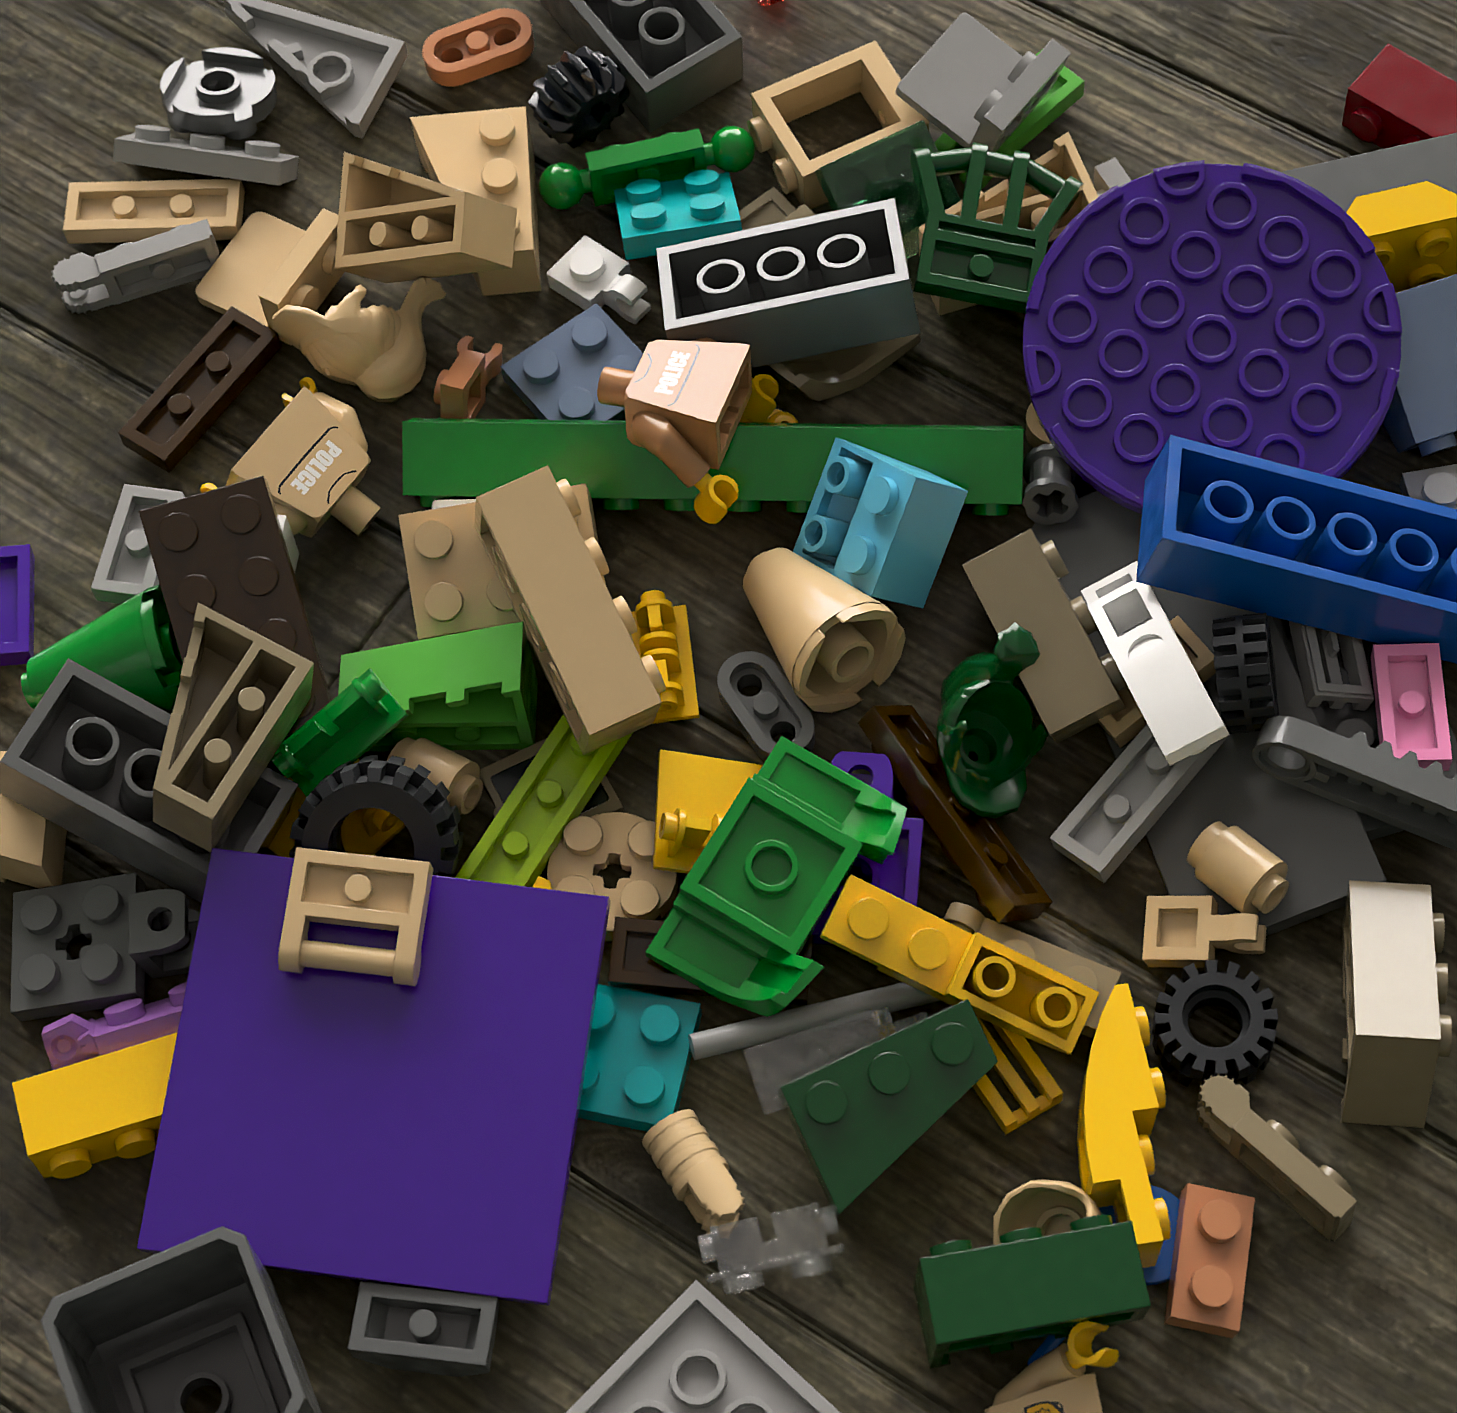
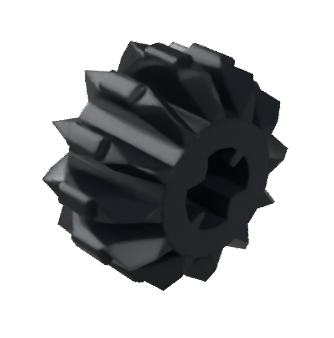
(579, 97)

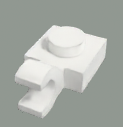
(597, 275)

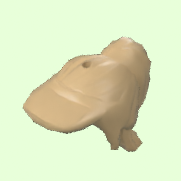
(364, 346)

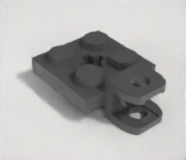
(127, 938)

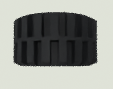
(385, 787)

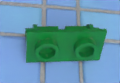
(339, 732)

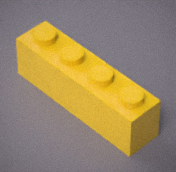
(95, 1108)

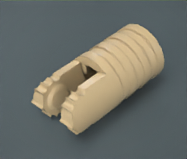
(694, 1169)

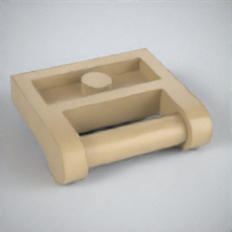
(356, 893)

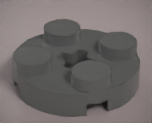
(195, 100)

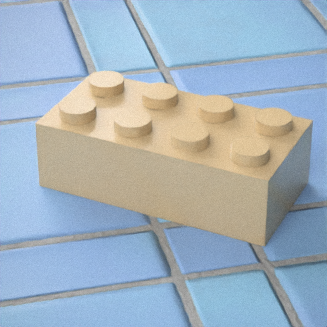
(567, 609)

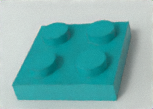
(675, 211)
(637, 1057)

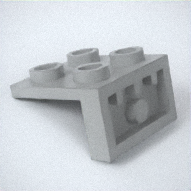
(979, 84)

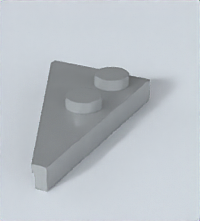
(332, 61)

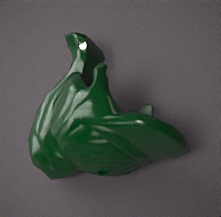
(989, 726)

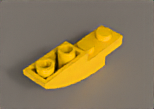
(959, 966)
(1115, 1119)

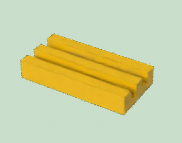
(1036, 1071)

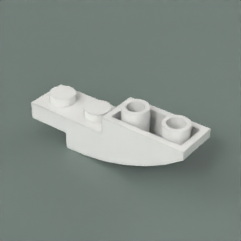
(1154, 665)

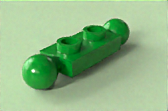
(657, 158)

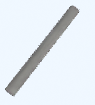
(784, 1023)

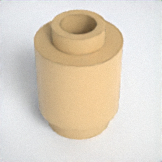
(455, 771)
(1239, 869)

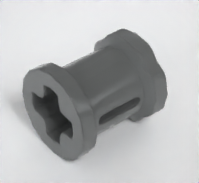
(1050, 488)

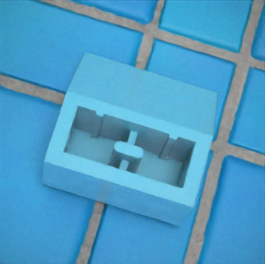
(879, 523)

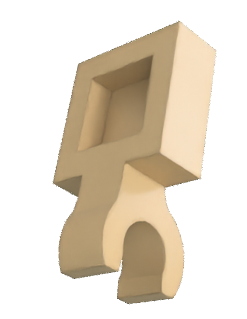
(1189, 930)

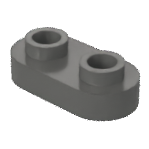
(770, 711)

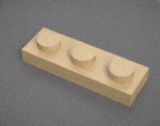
(147, 208)

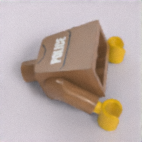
(687, 408)

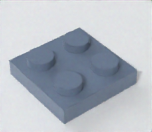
(563, 370)

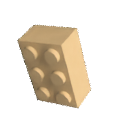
(452, 574)

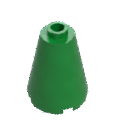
(125, 645)

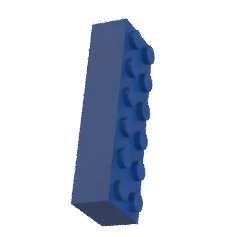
(1299, 546)

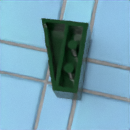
(1028, 1287)

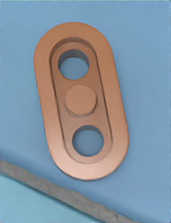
(477, 47)

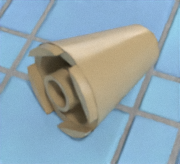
(822, 629)

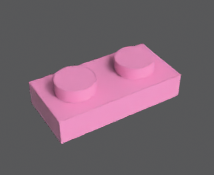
(1411, 701)

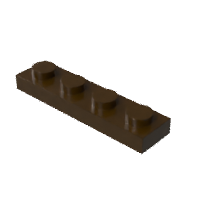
(969, 841)

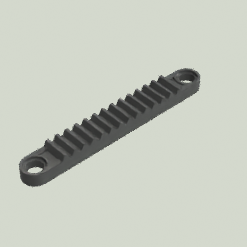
(1361, 777)

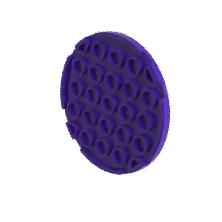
(1213, 316)

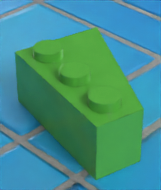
(457, 688)

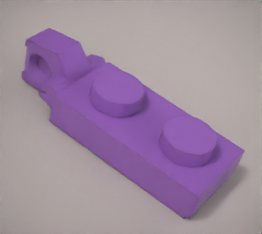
(123, 1026)

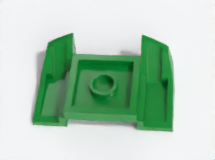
(772, 879)

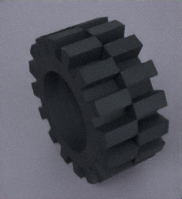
(1220, 989)

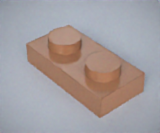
(1209, 1260)

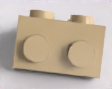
(273, 267)

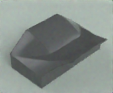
(424, 1329)

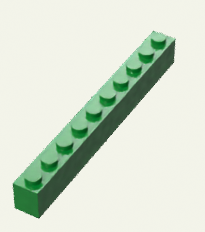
(764, 459)

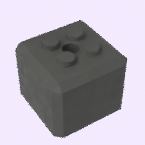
(178, 1325)

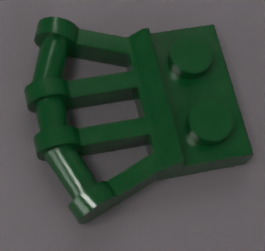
(981, 258)

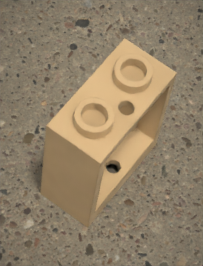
(856, 71)

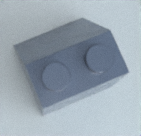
(1426, 392)

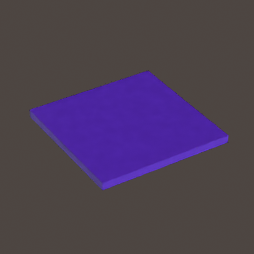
(374, 1116)

